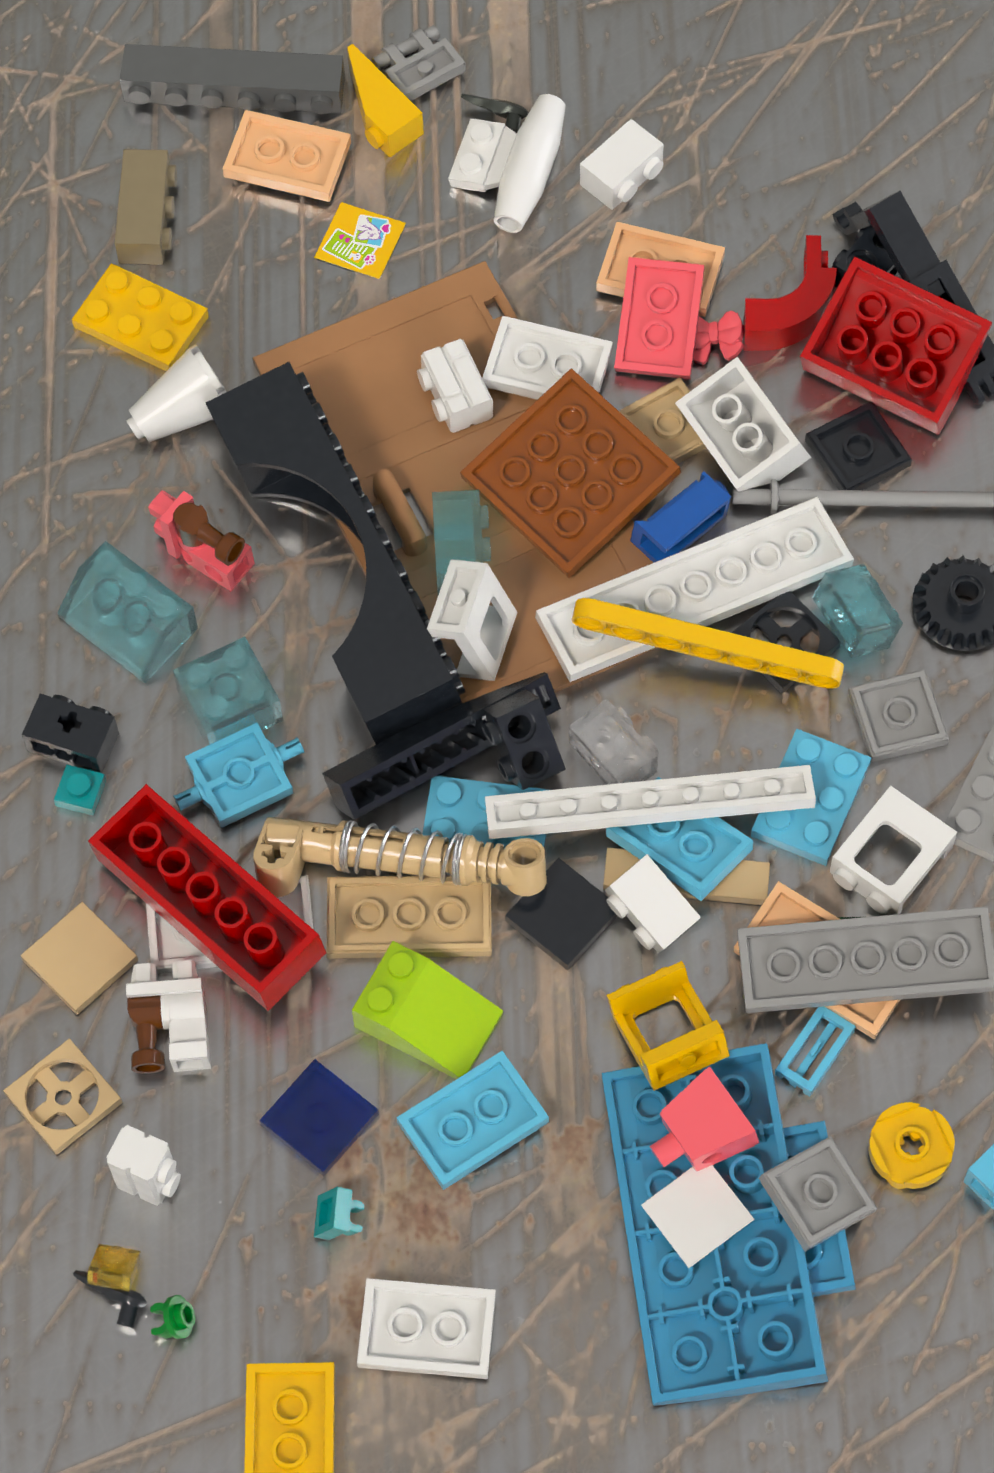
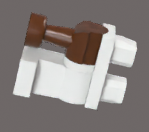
(171, 1006)

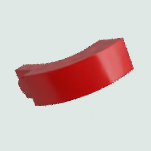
(791, 318)

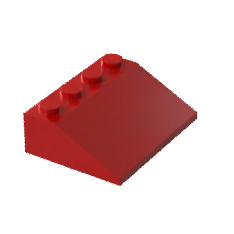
(895, 345)

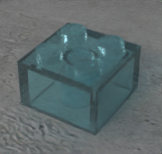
(227, 692)

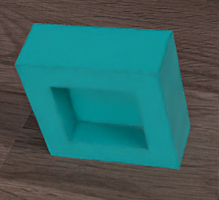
(80, 790)

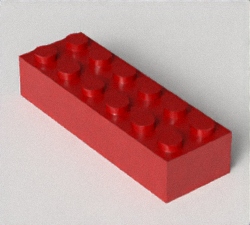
(207, 897)

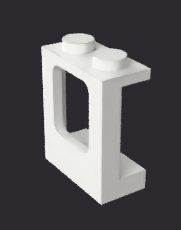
(465, 616)
(913, 822)

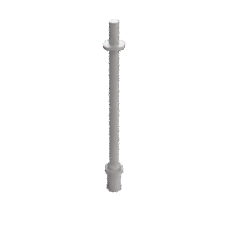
(776, 496)

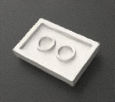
(534, 357)
(426, 1328)

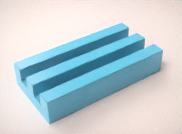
(796, 1078)

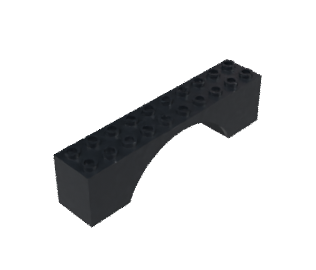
(291, 453)

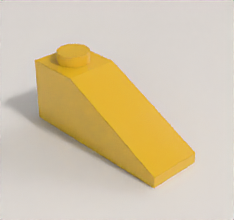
(387, 113)

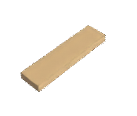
(743, 885)

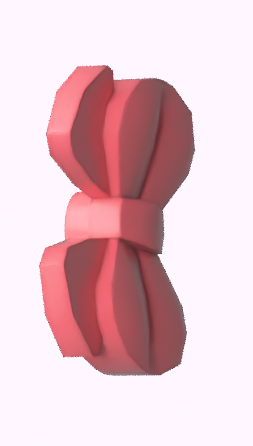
(726, 332)

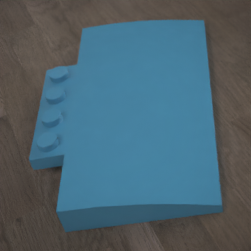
(748, 1307)

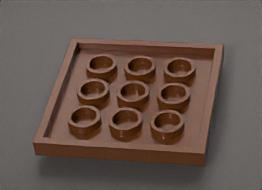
(570, 472)

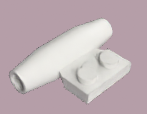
(513, 161)

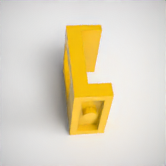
(681, 1055)

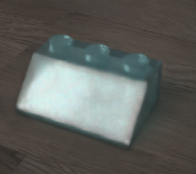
(127, 612)

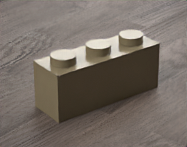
(145, 207)

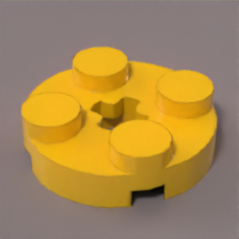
(901, 1167)

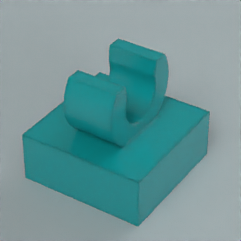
(334, 1214)

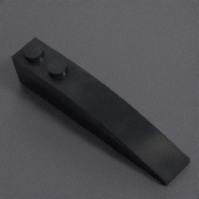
(424, 750)

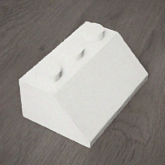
(742, 428)

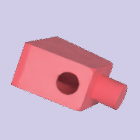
(703, 1125)

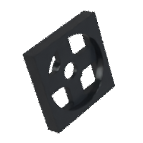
(808, 622)

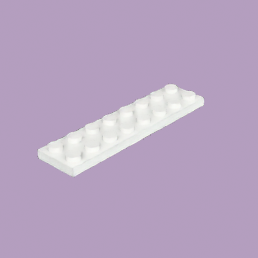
(703, 583)

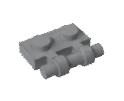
(424, 70)

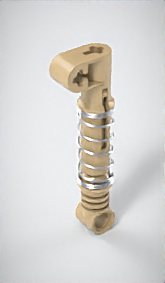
(347, 847)

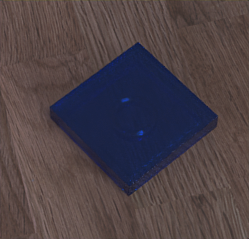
(319, 1117)

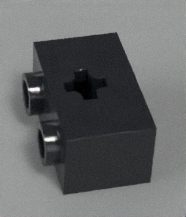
(81, 747)

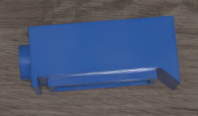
(682, 519)

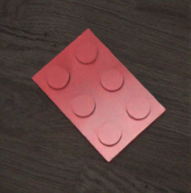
(659, 318)

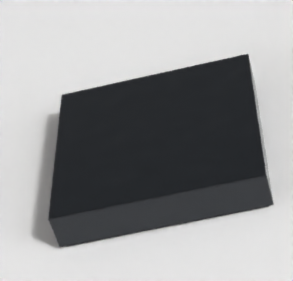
(858, 449)
(563, 915)

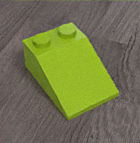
(425, 1012)

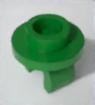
(177, 1315)

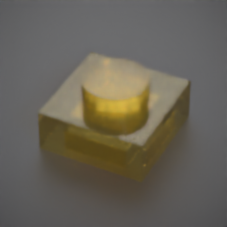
(114, 1267)

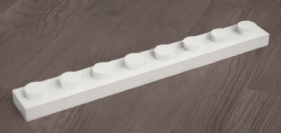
(650, 802)

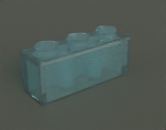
(458, 530)

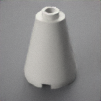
(176, 398)

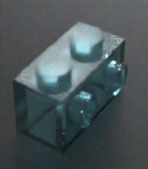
(857, 610)

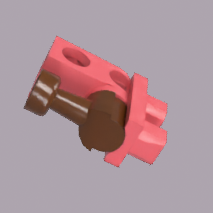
(205, 548)

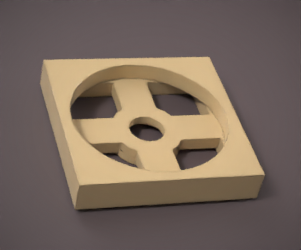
(42, 1072)

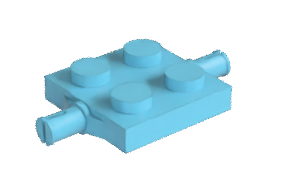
(239, 775)

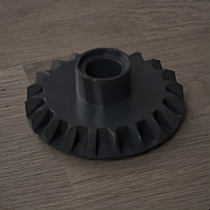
(945, 616)

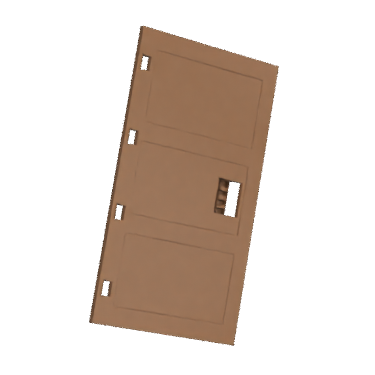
(390, 436)

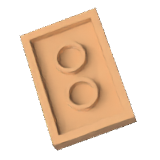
(287, 155)
(651, 244)

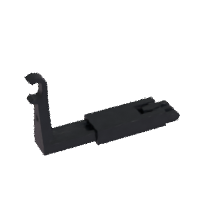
(921, 267)

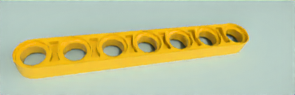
(707, 643)

